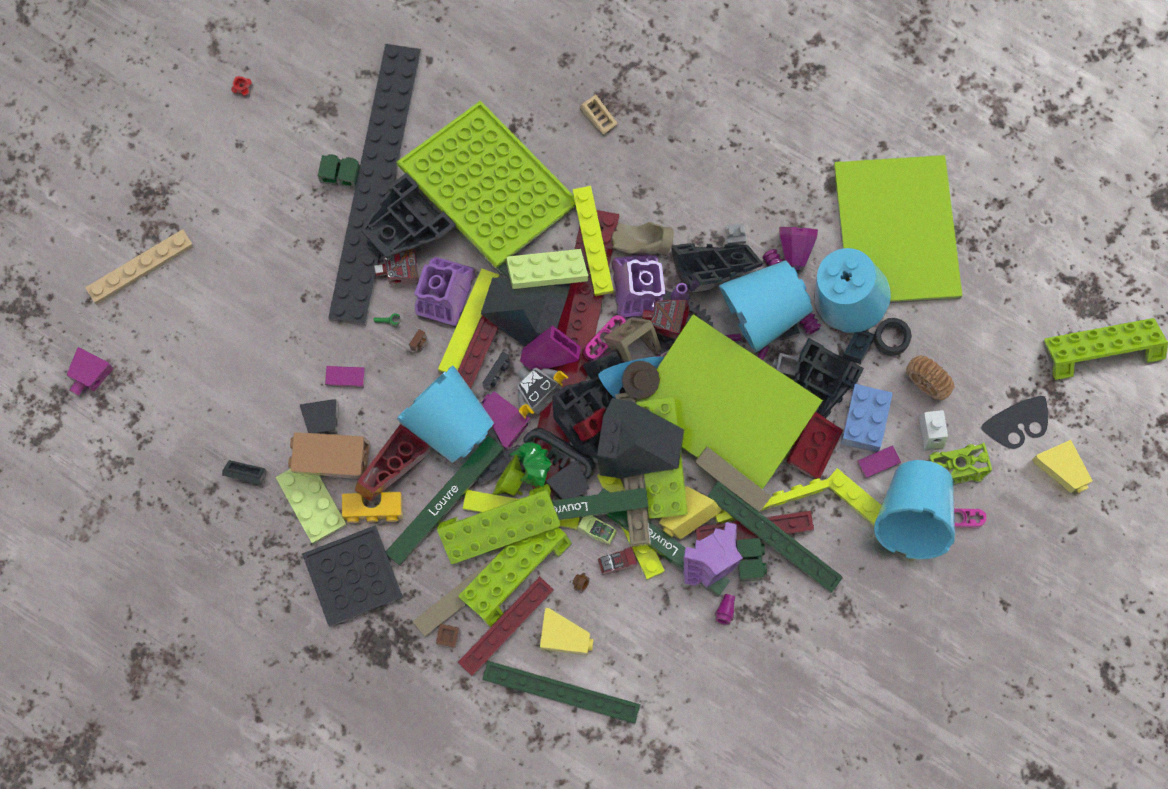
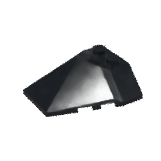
(404, 219)
(711, 266)
(524, 311)
(825, 375)
(576, 403)
(637, 441)

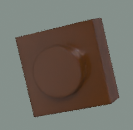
(418, 341)
(447, 636)

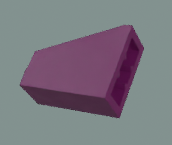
(550, 350)
(507, 420)

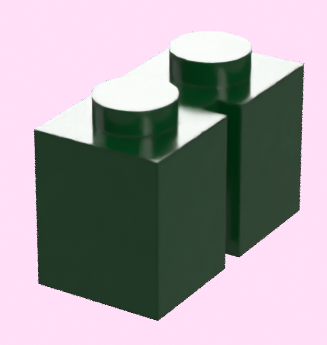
(343, 169)
(751, 569)

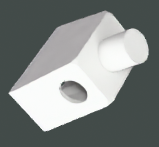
(932, 428)

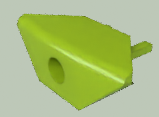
(510, 479)

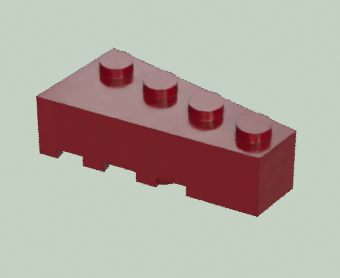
(395, 458)

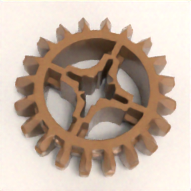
(930, 377)

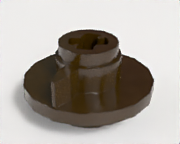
(640, 379)

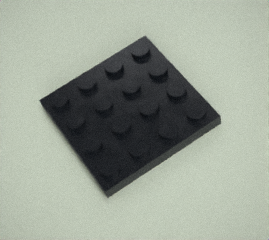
(352, 576)

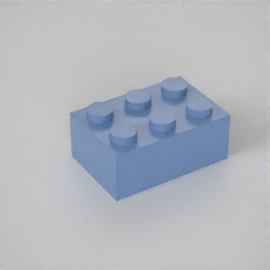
(866, 418)

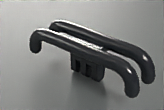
(562, 450)

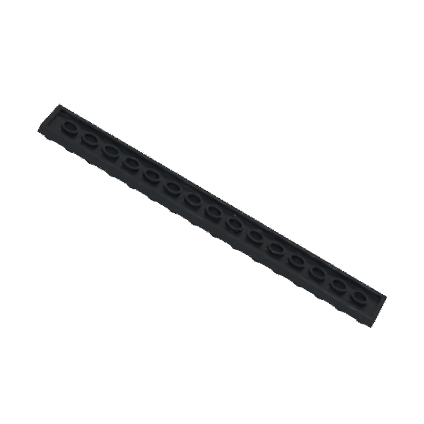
(376, 174)

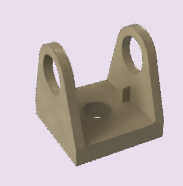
(628, 333)

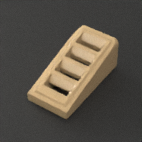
(589, 113)

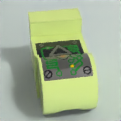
(597, 529)

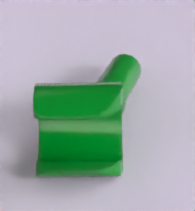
(388, 319)

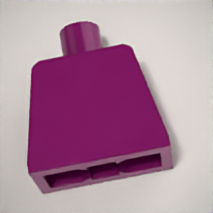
(87, 371)

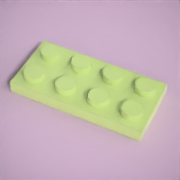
(546, 269)
(311, 504)

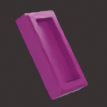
(345, 376)
(879, 462)

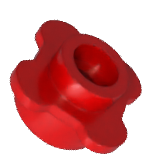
(239, 80)

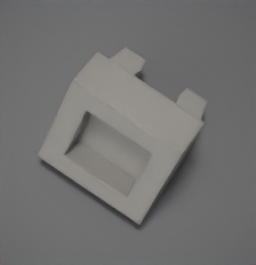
(735, 234)

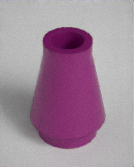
(725, 611)

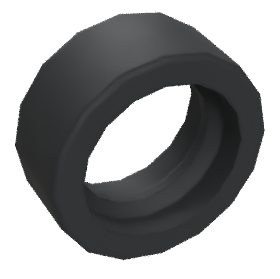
(898, 323)

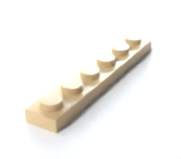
(139, 266)

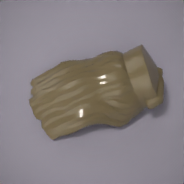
(645, 239)

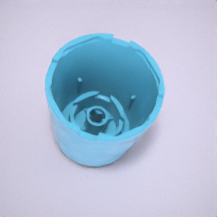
(767, 302)
(855, 303)
(448, 416)
(918, 511)

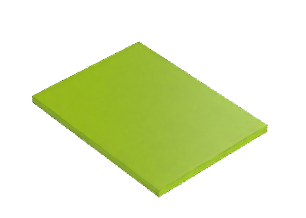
(488, 183)
(903, 222)
(732, 401)

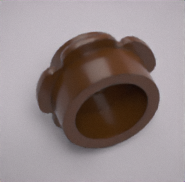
(580, 582)

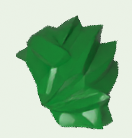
(534, 462)

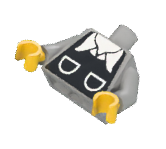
(537, 389)

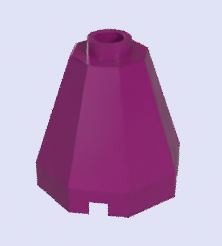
(797, 244)

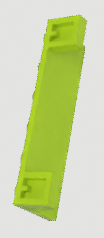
(1106, 342)
(665, 488)
(499, 526)
(509, 571)

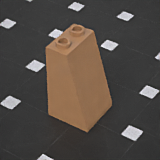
(329, 455)

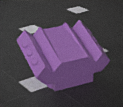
(637, 283)
(443, 290)
(712, 557)

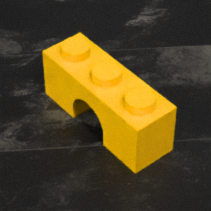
(389, 508)

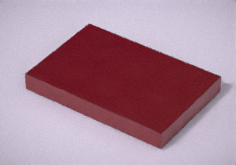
(815, 446)

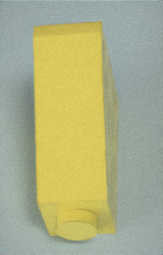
(1065, 467)
(699, 509)
(563, 635)

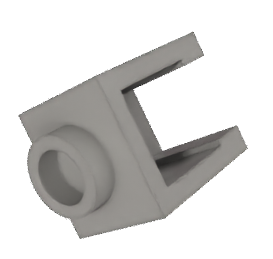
(786, 360)

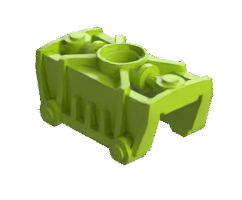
(968, 472)

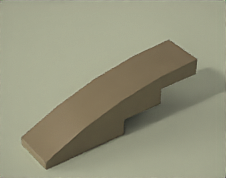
(733, 479)

